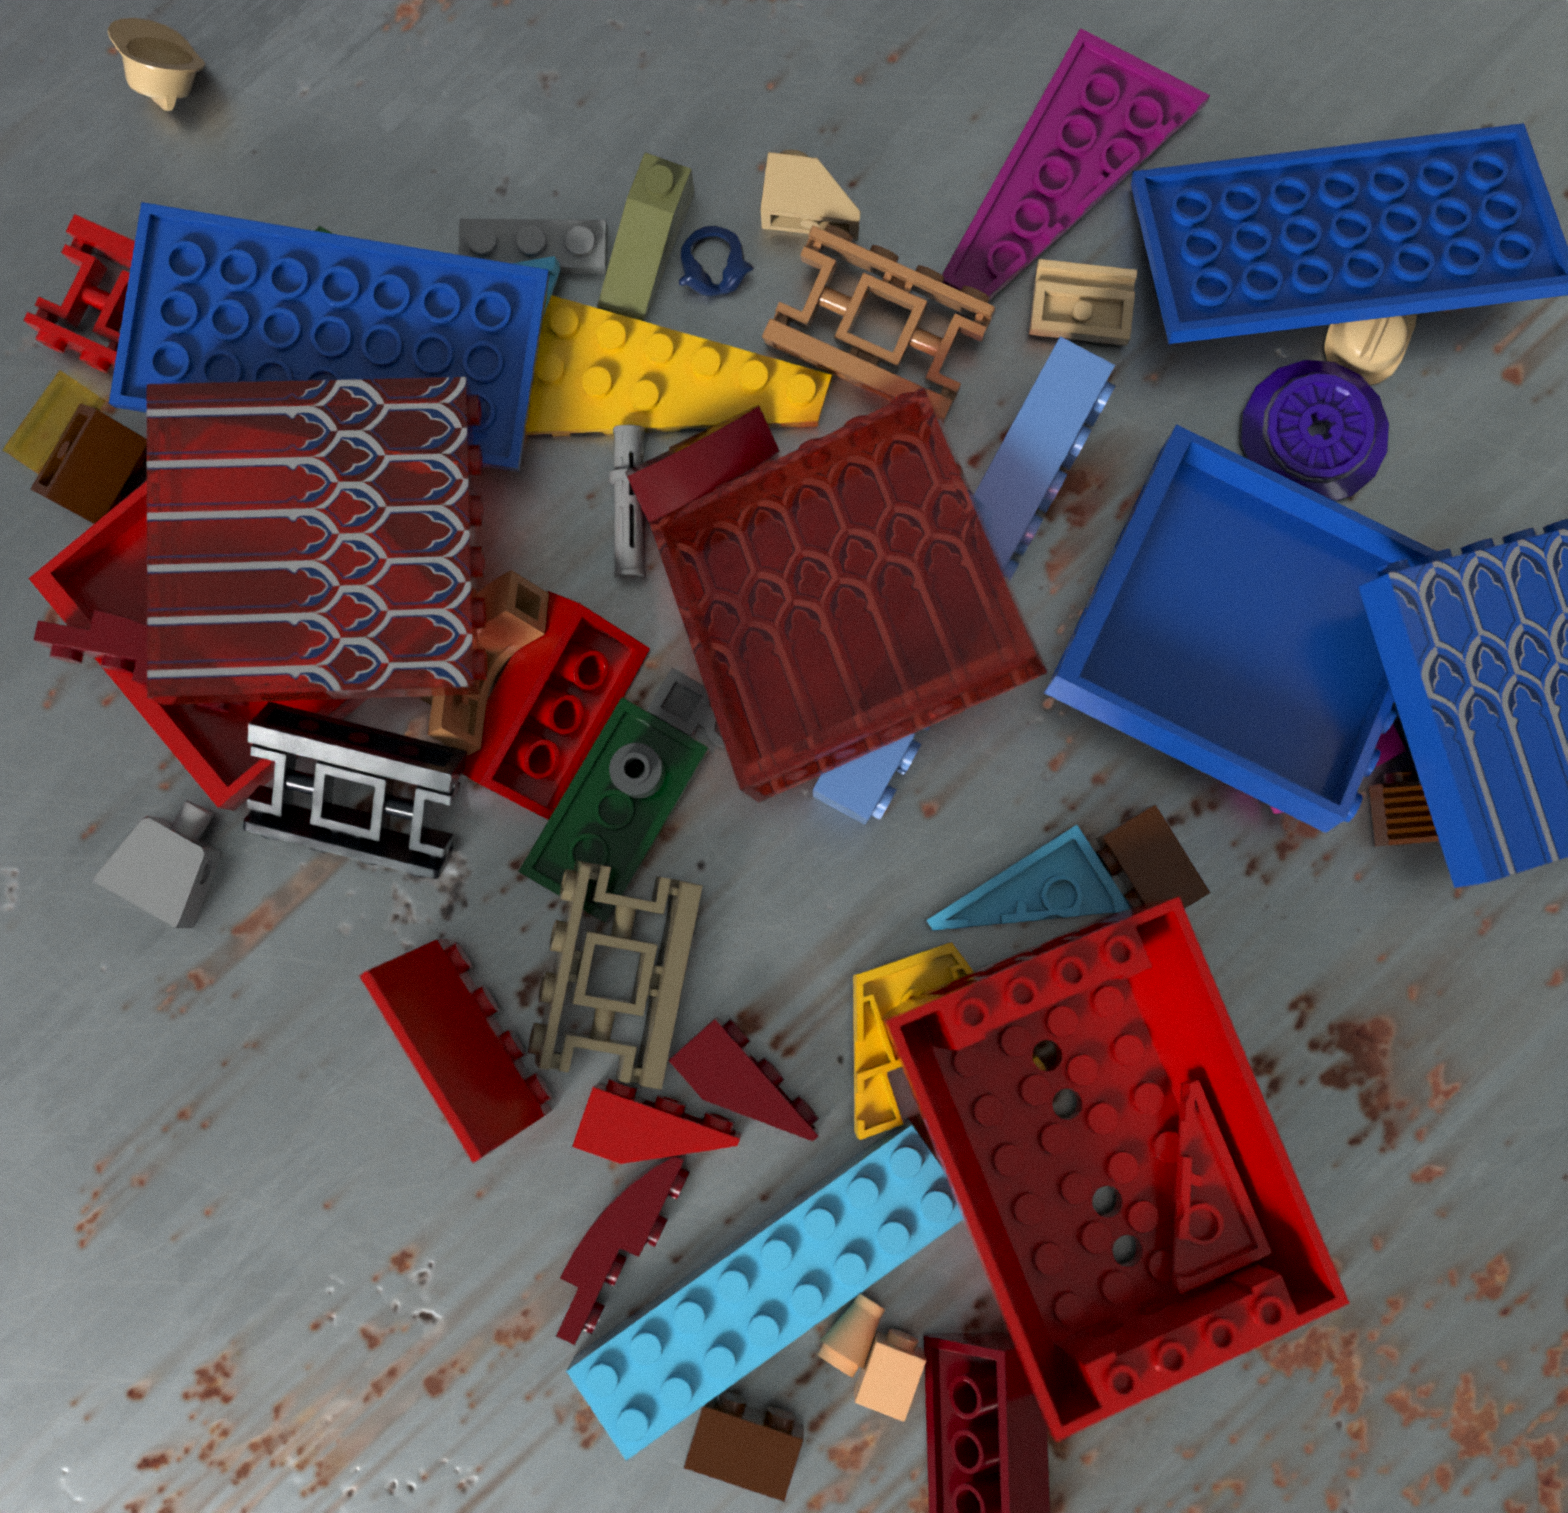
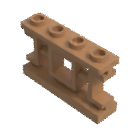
(898, 282)

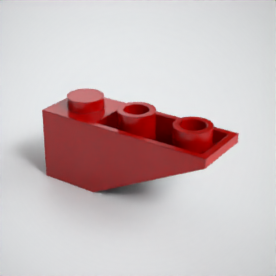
(637, 1129)

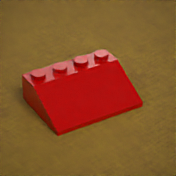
(458, 1045)

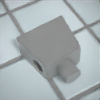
(164, 866)

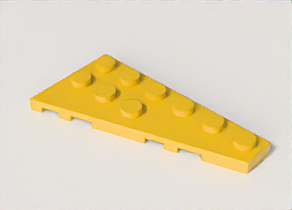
(623, 371)

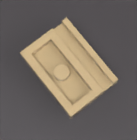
(1083, 302)

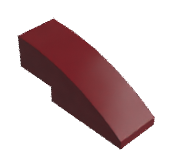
(702, 463)

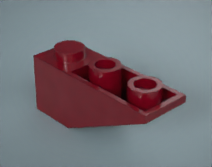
(730, 1077)

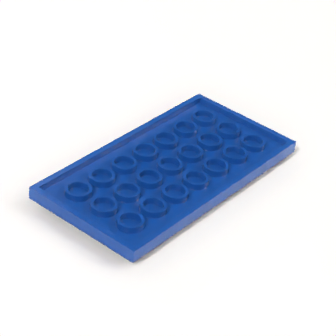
(1350, 233)
(298, 304)

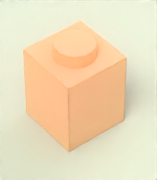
(890, 1374)

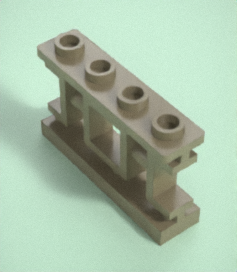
(659, 981)

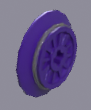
(1317, 393)

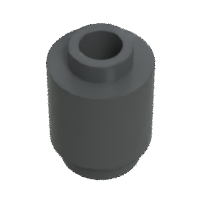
(652, 777)

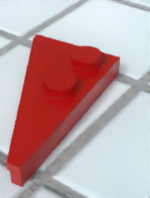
(1213, 1213)

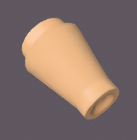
(852, 1336)

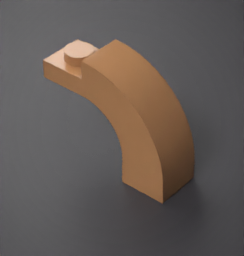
(514, 618)

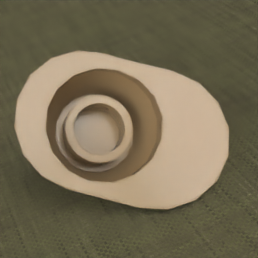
(155, 59)
(1370, 346)

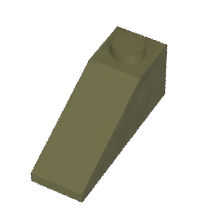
(646, 236)

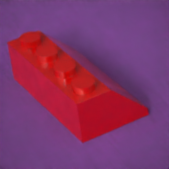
(553, 706)

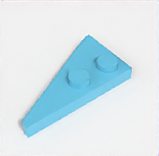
(1049, 883)

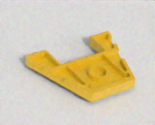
(874, 995)

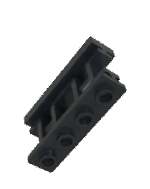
(360, 756)

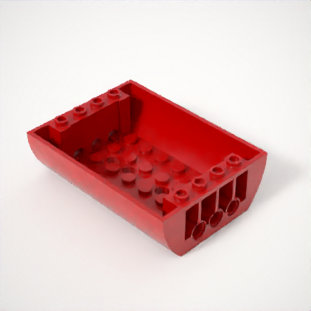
(1129, 1024)

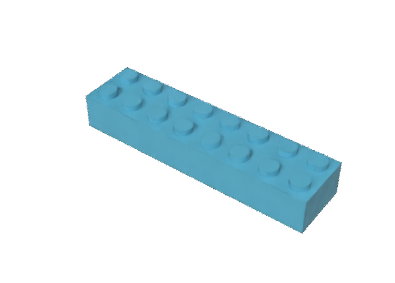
(766, 1289)

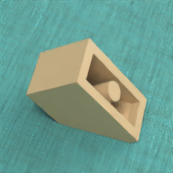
(804, 195)

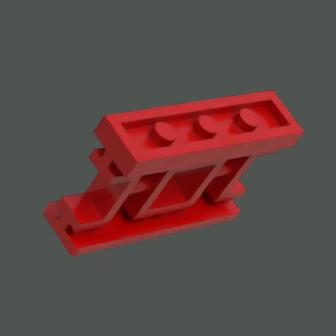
(84, 292)

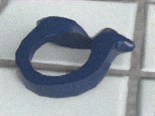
(732, 274)

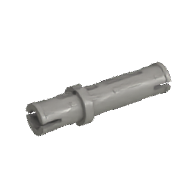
(629, 516)

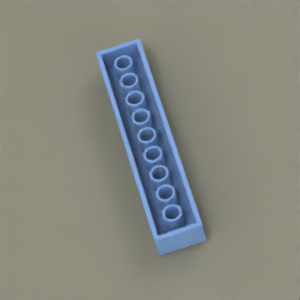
(1016, 484)

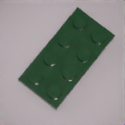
(603, 823)

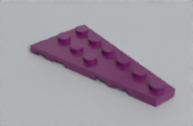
(1080, 142)

